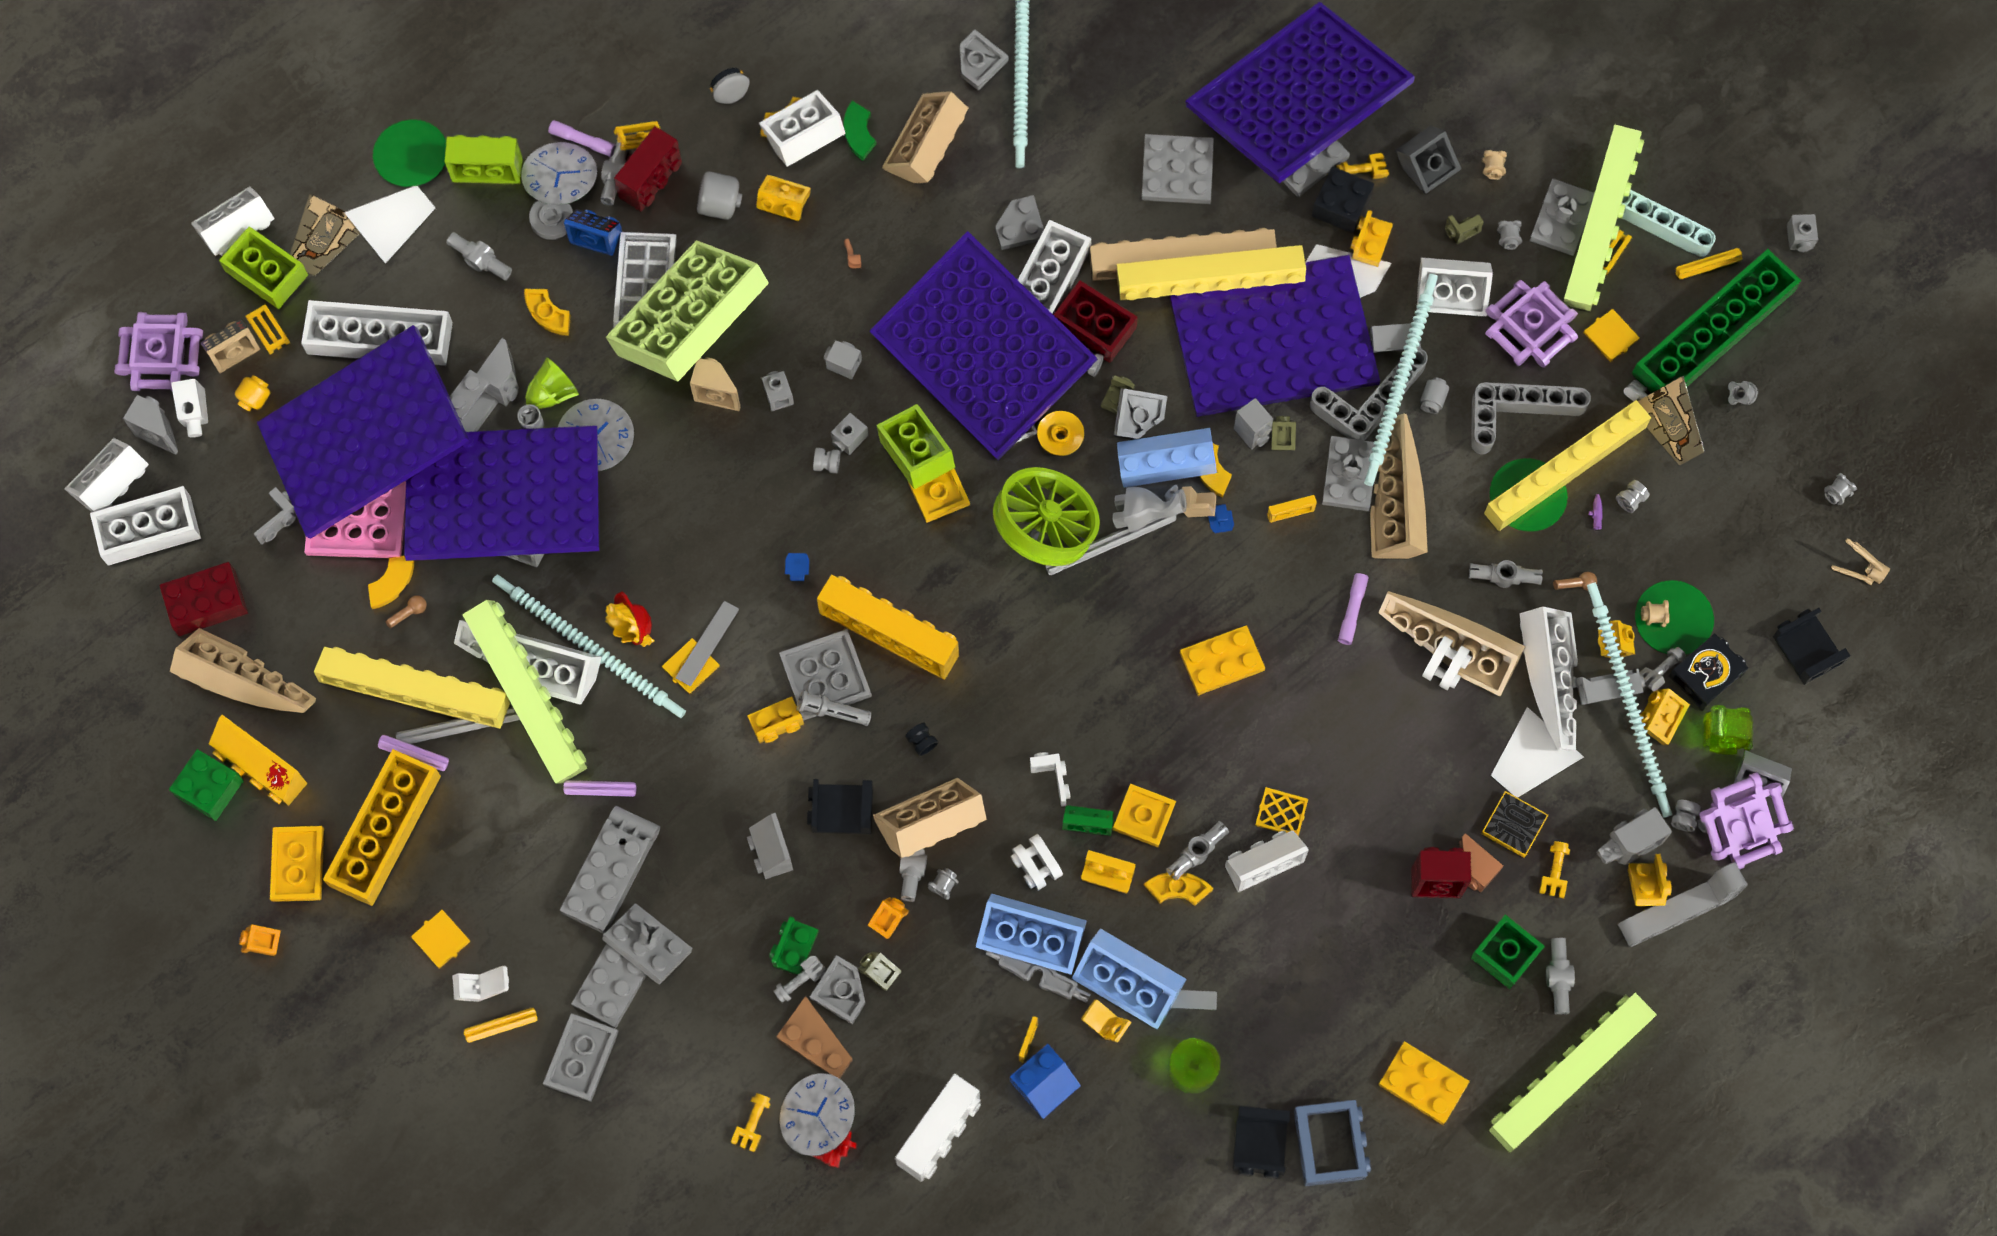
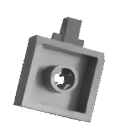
(1635, 838)

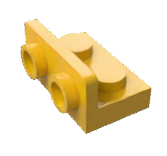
(782, 197)
(1371, 240)
(1663, 714)
(776, 720)
(1108, 872)
(1649, 882)

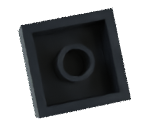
(1342, 199)

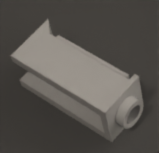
(1606, 688)

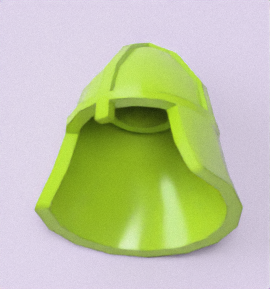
(549, 386)

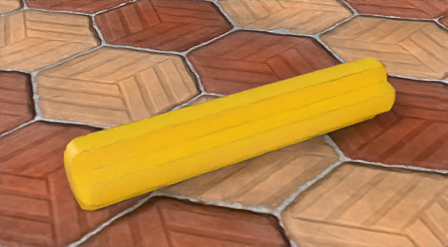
(1709, 263)
(500, 1024)

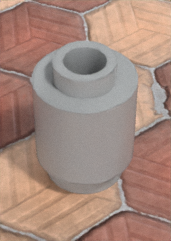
(1434, 395)

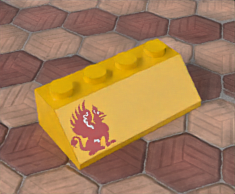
(255, 761)

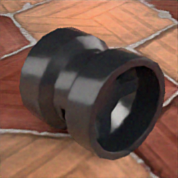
(922, 739)

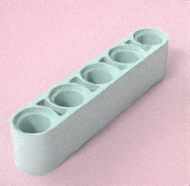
(1673, 223)

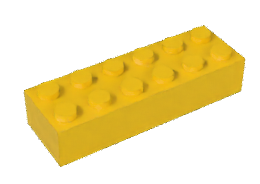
(888, 626)
(382, 827)

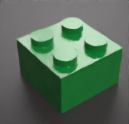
(206, 785)
(1507, 951)

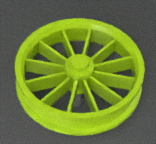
(1046, 516)

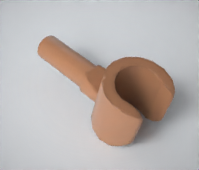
(854, 261)

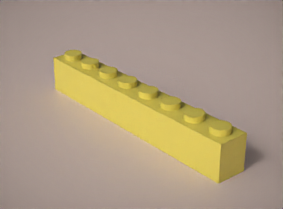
(1211, 272)
(1567, 465)
(412, 687)

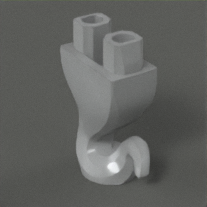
(1144, 506)

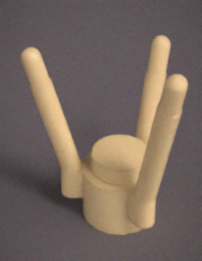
(1875, 570)

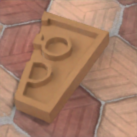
(814, 1040)

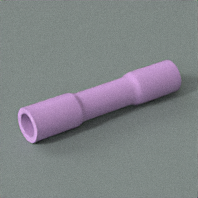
(568, 133)
(1356, 595)

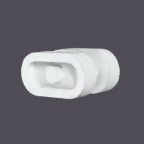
(1460, 660)
(1023, 859)

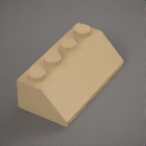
(926, 137)
(930, 817)

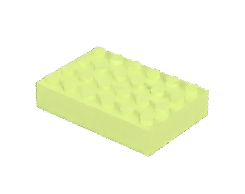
(687, 310)

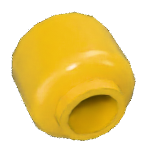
(252, 393)

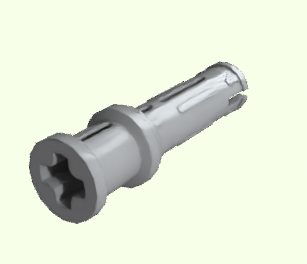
(823, 706)

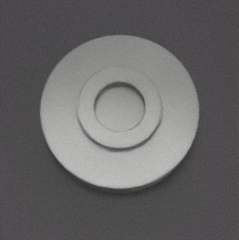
(549, 219)

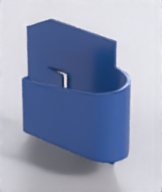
(1223, 517)
(797, 566)

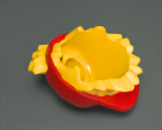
(629, 621)

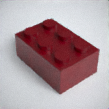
(648, 169)
(1096, 320)
(203, 599)
(1441, 873)

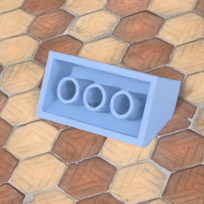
(1166, 457)
(1031, 933)
(1128, 978)

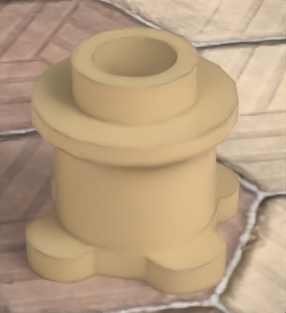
(1494, 164)
(1655, 613)

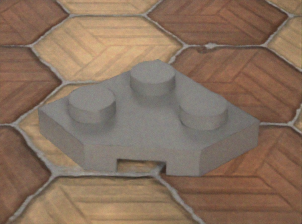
(980, 59)
(1019, 224)
(1138, 412)
(840, 990)

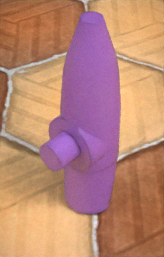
(1596, 513)

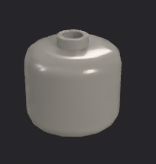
(718, 195)

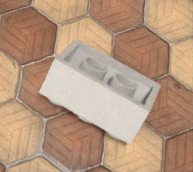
(802, 128)
(230, 219)
(1460, 285)
(107, 476)
(1266, 859)

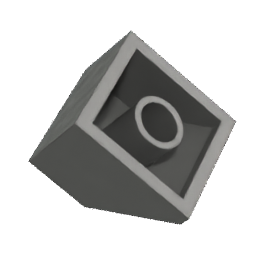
(1428, 158)

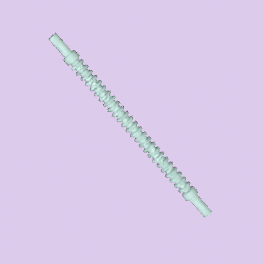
(1021, 81)
(1376, 457)
(659, 697)
(1658, 788)

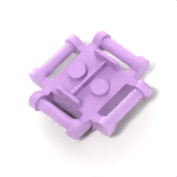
(1531, 322)
(157, 349)
(1745, 820)

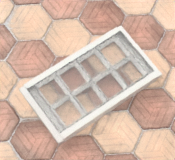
(640, 266)

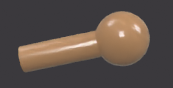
(1582, 581)
(415, 605)

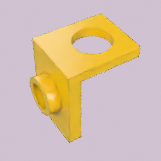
(1105, 1021)

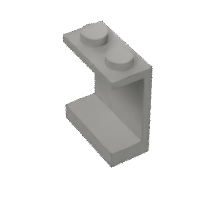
(472, 402)

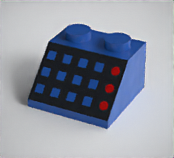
(593, 231)

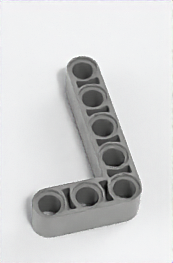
(1520, 404)
(1362, 416)
(1718, 890)

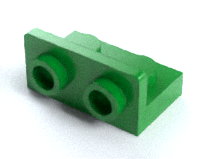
(1088, 820)
(793, 946)

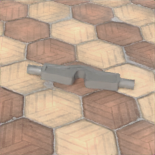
(1049, 981)

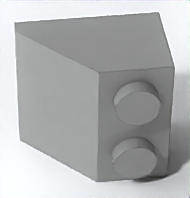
(501, 373)
(150, 423)
(770, 847)

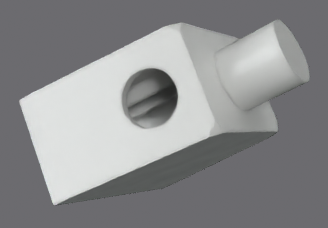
(190, 405)

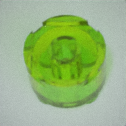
(1728, 730)
(1199, 1052)

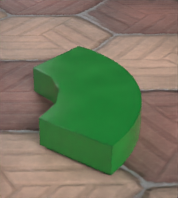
(856, 130)

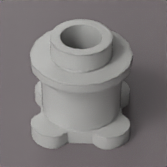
(1509, 234)
(1742, 392)
(1839, 490)
(943, 883)

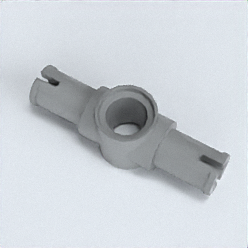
(609, 171)
(479, 256)
(1518, 574)
(1189, 858)
(912, 869)
(1560, 976)

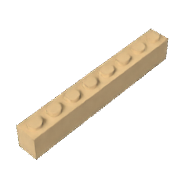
(1106, 256)

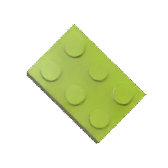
(483, 159)
(263, 267)
(915, 446)

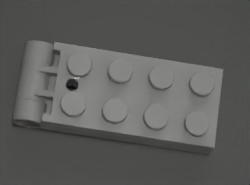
(610, 869)

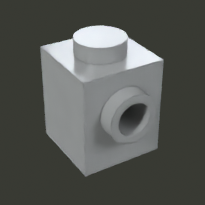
(1802, 232)
(843, 359)
(777, 390)
(849, 434)

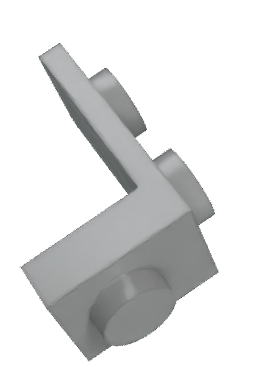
(282, 519)

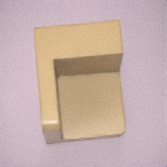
(1199, 503)

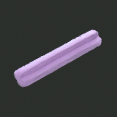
(435, 760)
(599, 788)

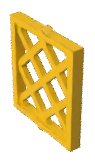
(1276, 828)
(1028, 1039)

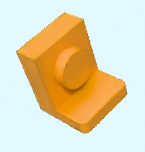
(888, 916)
(259, 940)

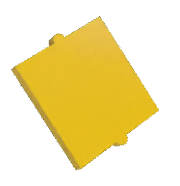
(1611, 335)
(676, 662)
(440, 939)

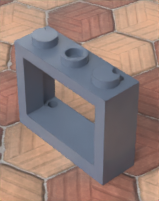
(1305, 1146)

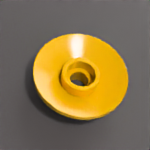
(1060, 423)

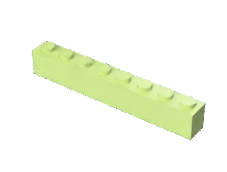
(1602, 218)
(525, 691)
(1572, 1072)

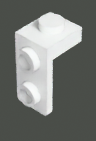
(1044, 762)
(482, 986)

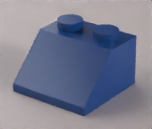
(1044, 1081)

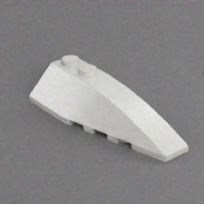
(1550, 664)
(562, 670)

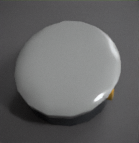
(729, 85)

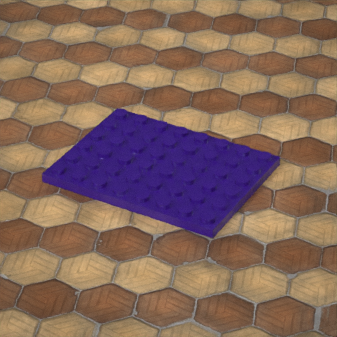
(1299, 92)
(1275, 340)
(983, 345)
(362, 431)
(507, 496)

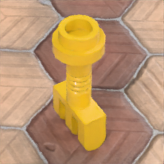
(1372, 166)
(1559, 850)
(748, 1133)

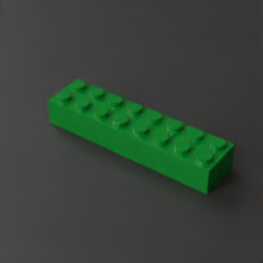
(1718, 323)

